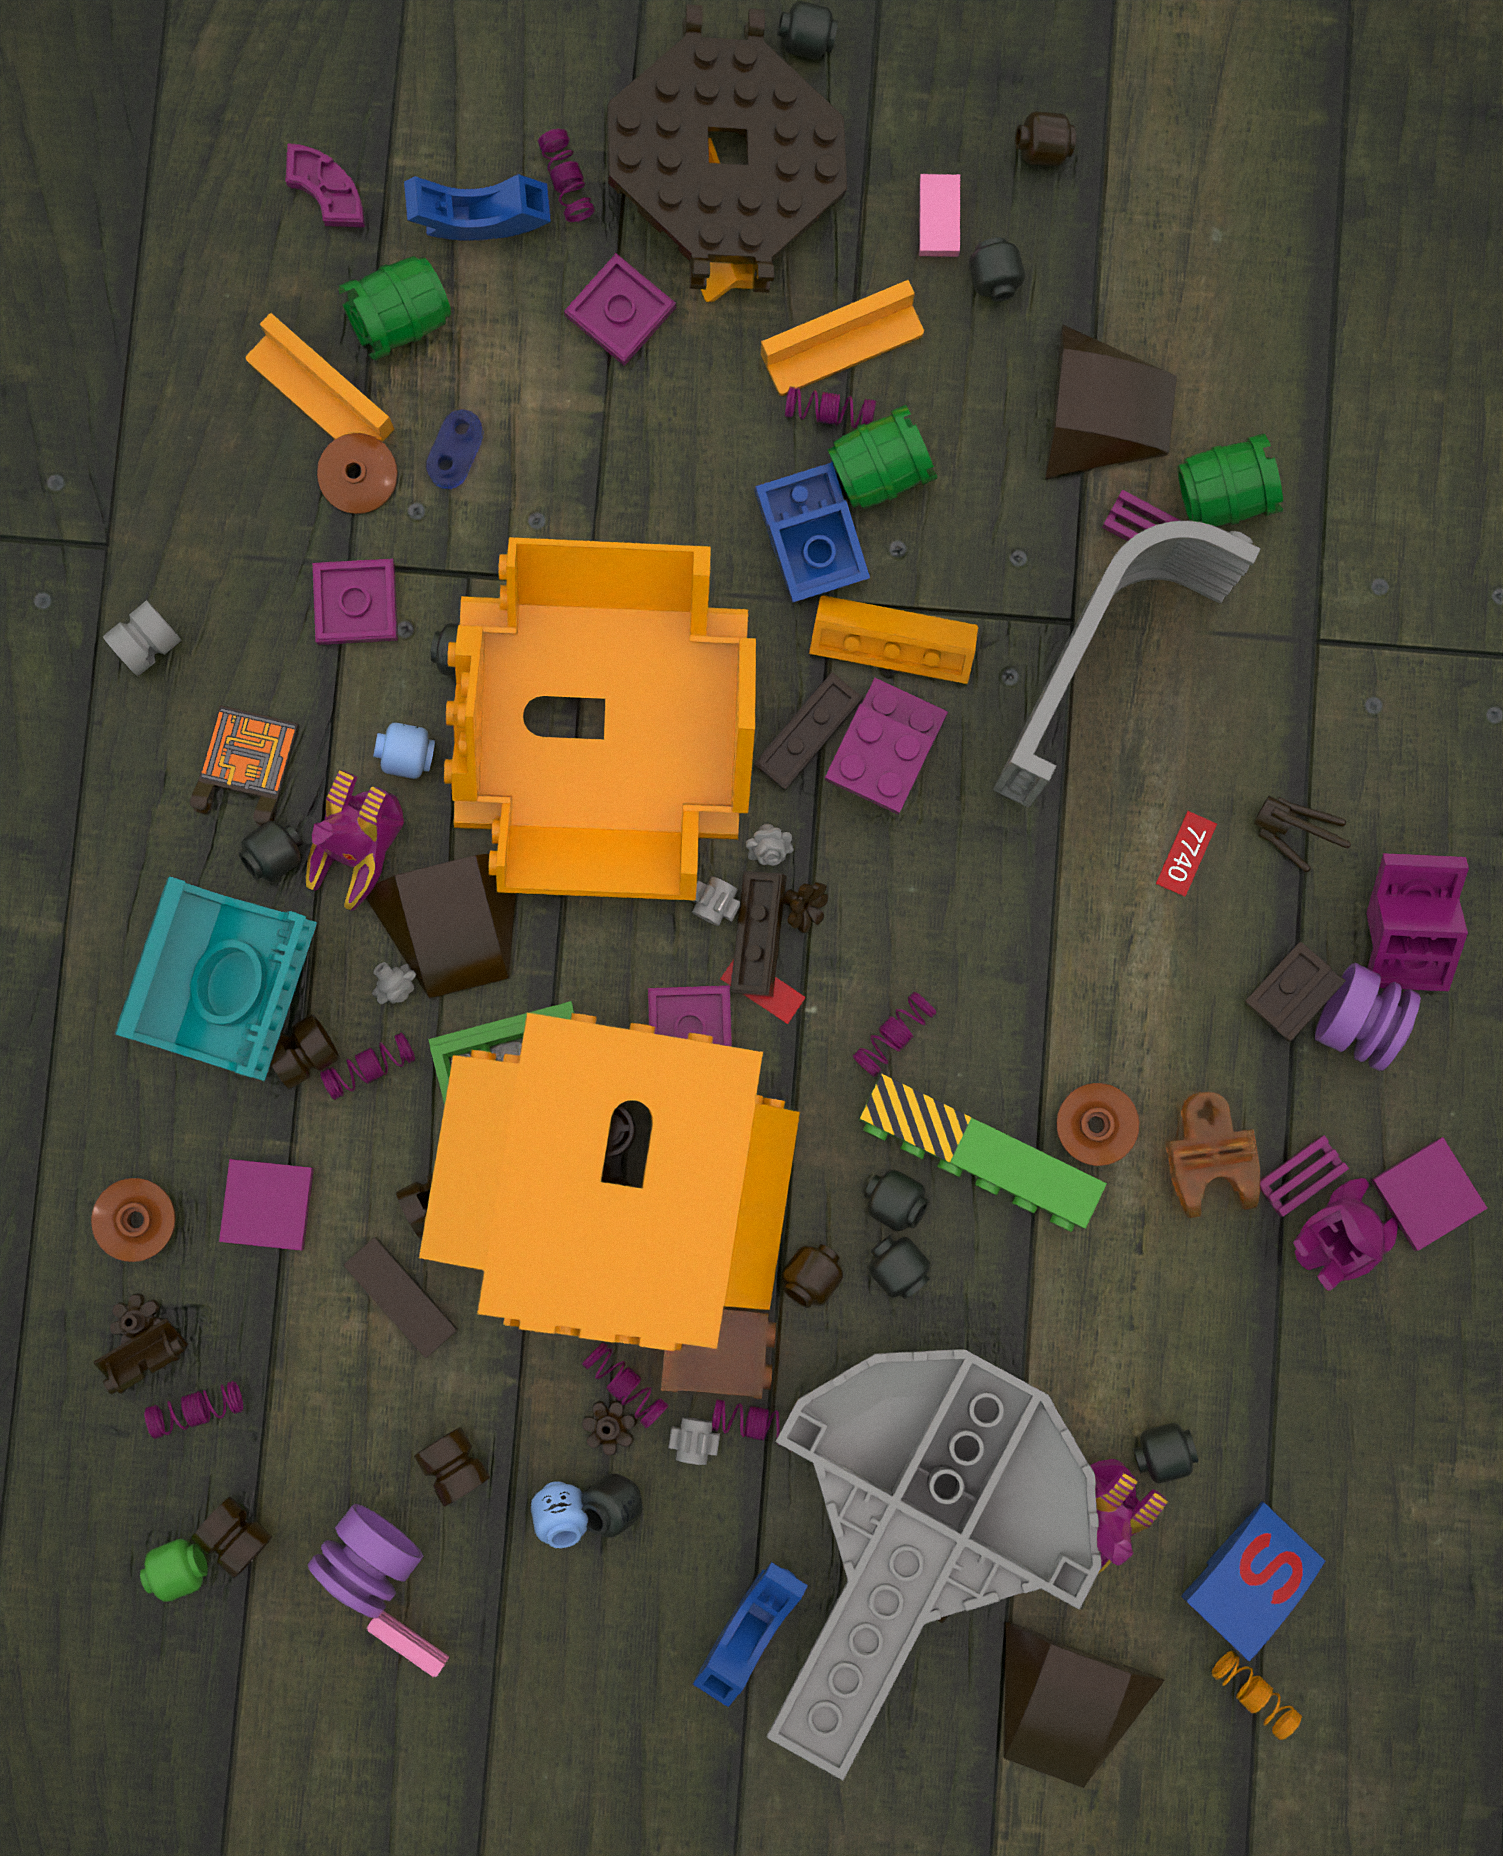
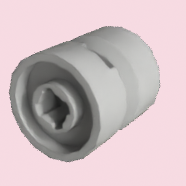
(142, 638)

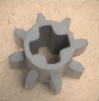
(715, 901)
(694, 1441)

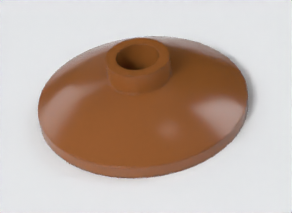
(376, 479)
(1118, 1119)
(113, 1215)

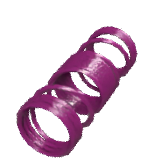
(565, 175)
(829, 407)
(895, 1033)
(368, 1065)
(624, 1384)
(194, 1409)
(756, 1423)

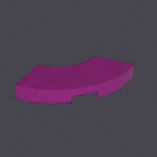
(327, 183)

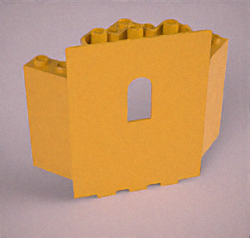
(676, 726)
(601, 1259)

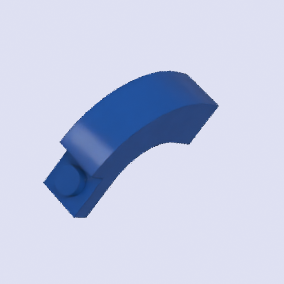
(479, 213)
(748, 1633)

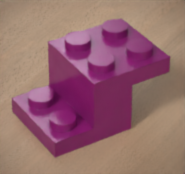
(886, 746)
(1417, 920)

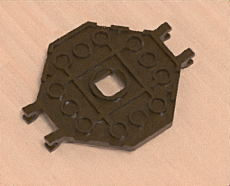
(720, 209)

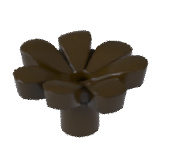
(806, 905)
(136, 1311)
(615, 1421)

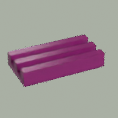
(1139, 506)
(1330, 1156)

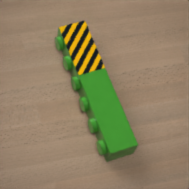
(982, 1152)

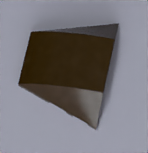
(1107, 407)
(449, 924)
(1066, 1705)

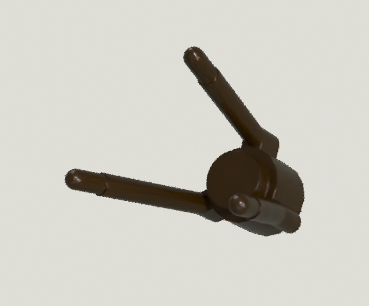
(1280, 814)

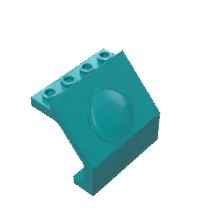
(216, 978)

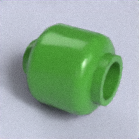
(174, 1570)

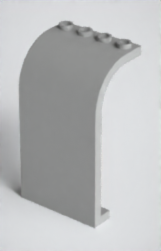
(1174, 551)

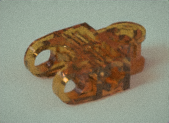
(1210, 1137)

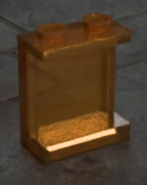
(733, 1367)

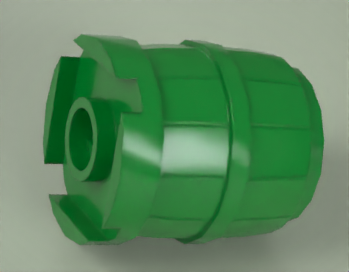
(396, 305)
(882, 459)
(1230, 483)

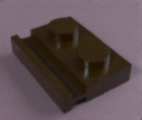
(1294, 991)

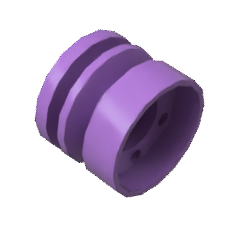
(1376, 1021)
(359, 1569)

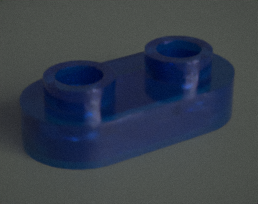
(455, 447)

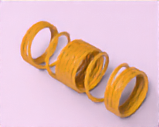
(1256, 1694)

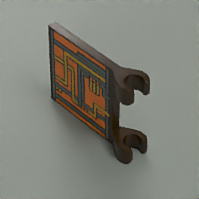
(246, 756)

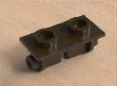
(146, 1351)

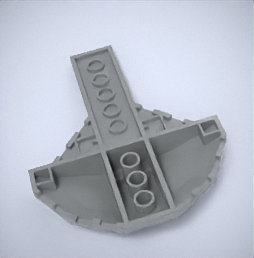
(941, 1501)

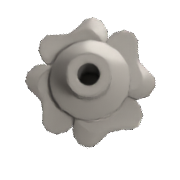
(769, 845)
(393, 983)

